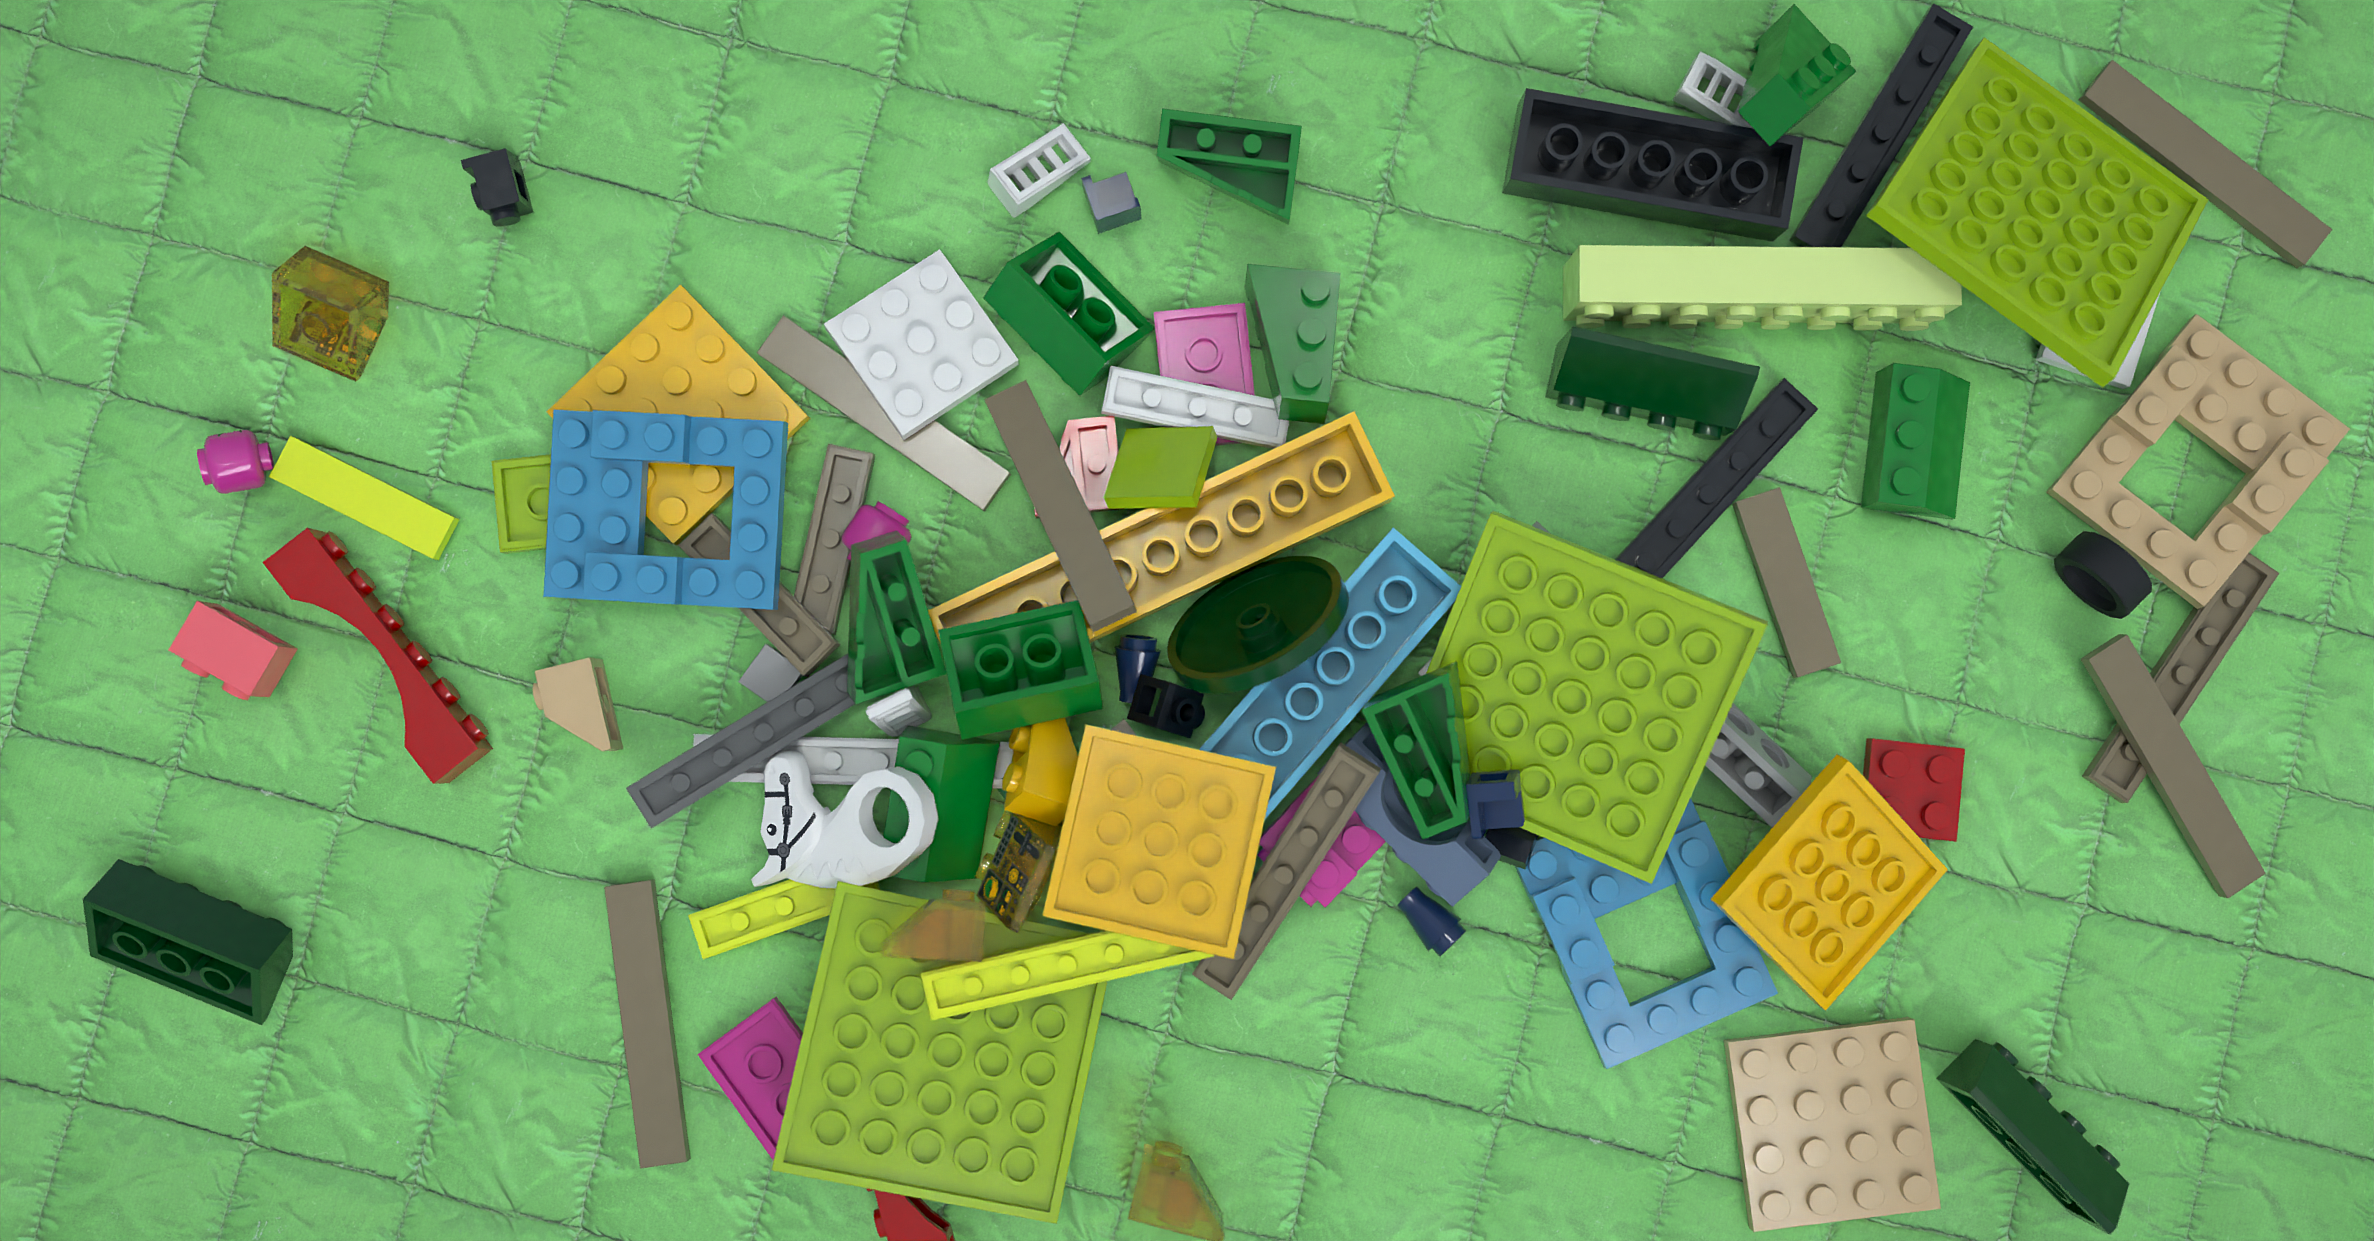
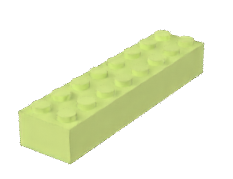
(1755, 286)

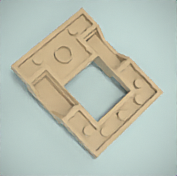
(2237, 411)

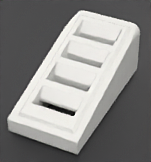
(1701, 102)
(1018, 202)
(899, 711)

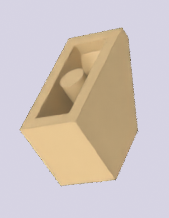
(579, 701)

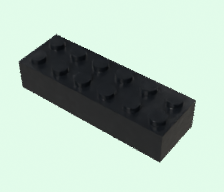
(1651, 165)

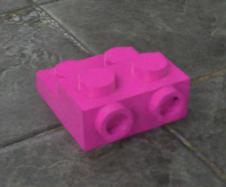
(1343, 860)

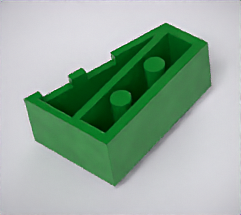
(1791, 75)
(1235, 156)
(1297, 336)
(888, 621)
(1425, 747)

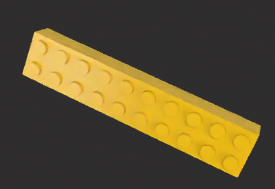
(1236, 525)

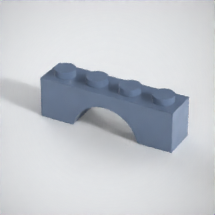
(1446, 861)

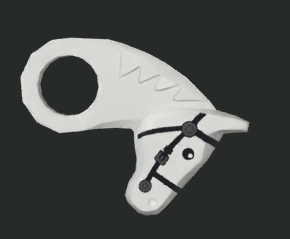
(839, 845)

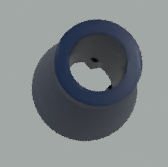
(1134, 657)
(1431, 921)

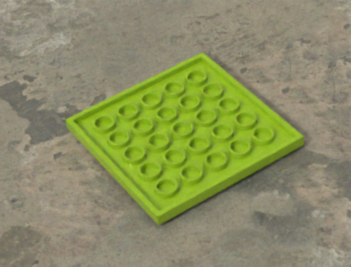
(2040, 211)
(1592, 688)
(943, 1107)

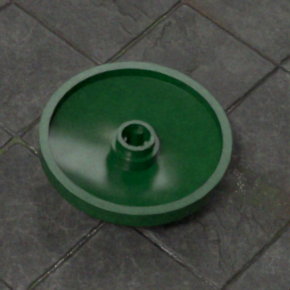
(1258, 624)

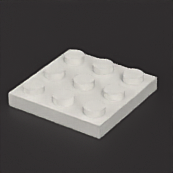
(921, 344)

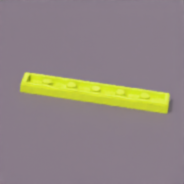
(1045, 970)

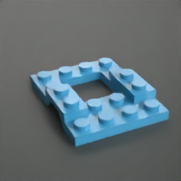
(602, 500)
(1576, 890)

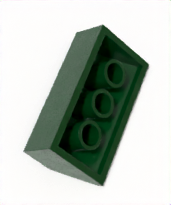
(1650, 383)
(187, 940)
(2037, 1134)

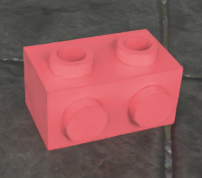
(232, 651)

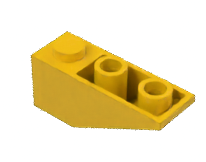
(1040, 771)

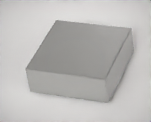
(770, 674)

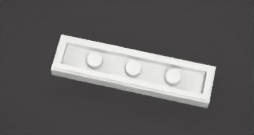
(1189, 404)

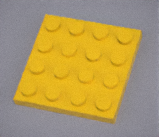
(690, 367)
(1159, 841)
(1830, 882)

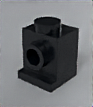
(499, 186)
(1177, 709)

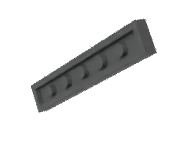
(743, 744)

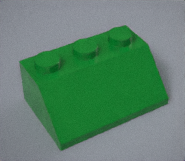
(1067, 312)
(1915, 441)
(1020, 669)
(962, 784)

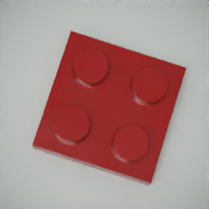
(1918, 783)

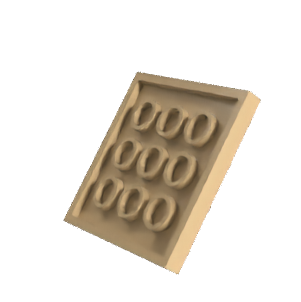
(1832, 1124)

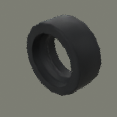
(2103, 574)

